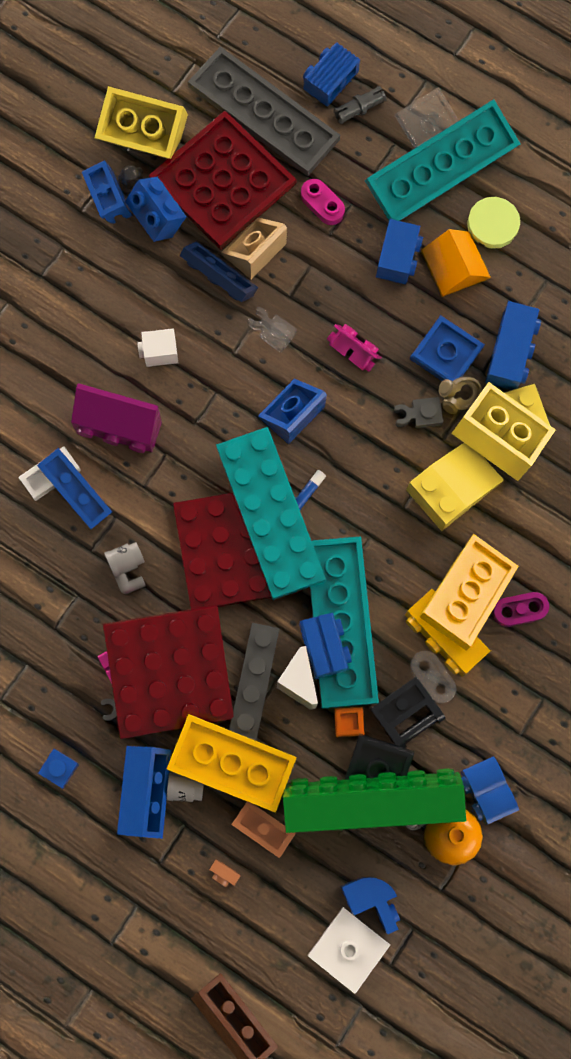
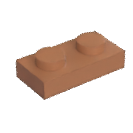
(263, 829)

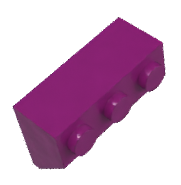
(115, 418)

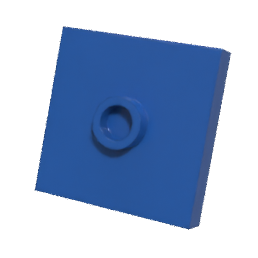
(447, 350)

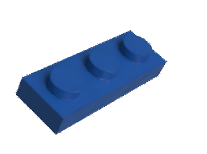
(74, 488)

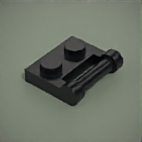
(402, 705)

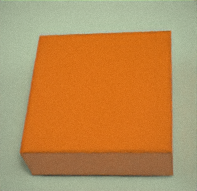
(349, 721)

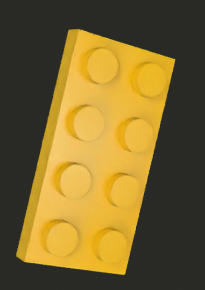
(469, 592)
(231, 763)

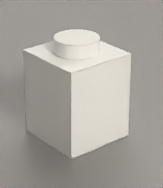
(158, 347)

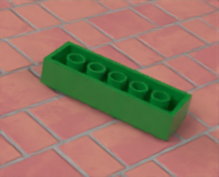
(374, 801)

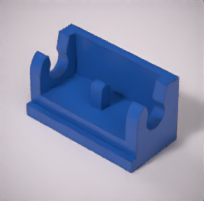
(106, 192)

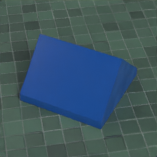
(293, 409)

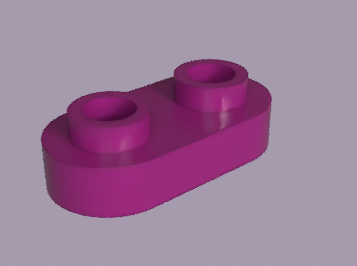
(519, 609)

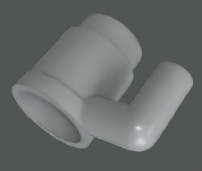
(122, 561)
(183, 788)

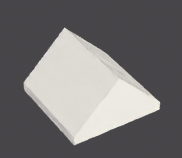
(298, 680)

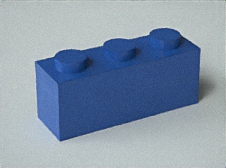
(513, 346)
(144, 792)

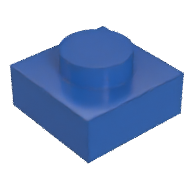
(58, 768)

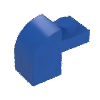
(372, 892)

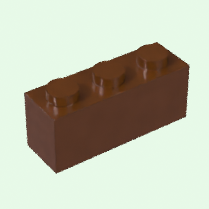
(233, 1020)

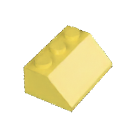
(141, 123)
(503, 431)

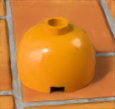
(454, 841)

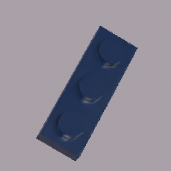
(218, 272)

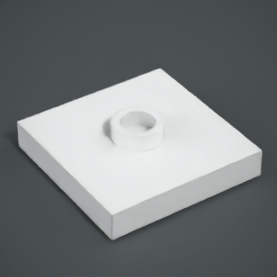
(348, 950)

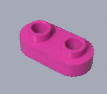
(320, 201)

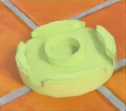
(493, 222)

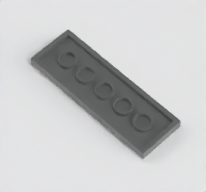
(264, 111)

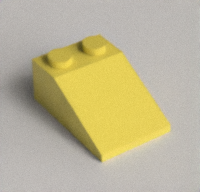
(453, 485)

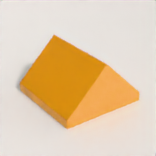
(454, 261)

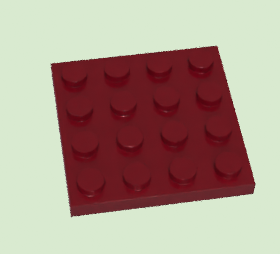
(224, 179)
(218, 553)
(168, 670)

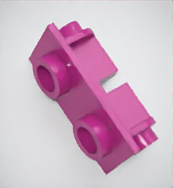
(363, 352)

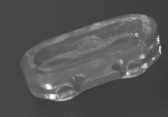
(434, 676)

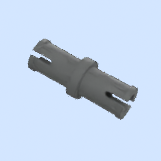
(359, 104)

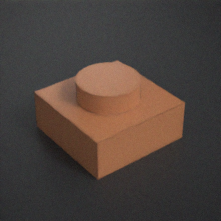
(224, 874)

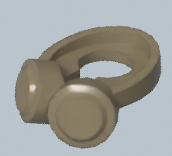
(448, 389)

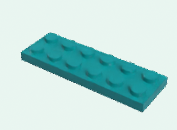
(442, 162)
(270, 513)
(346, 597)

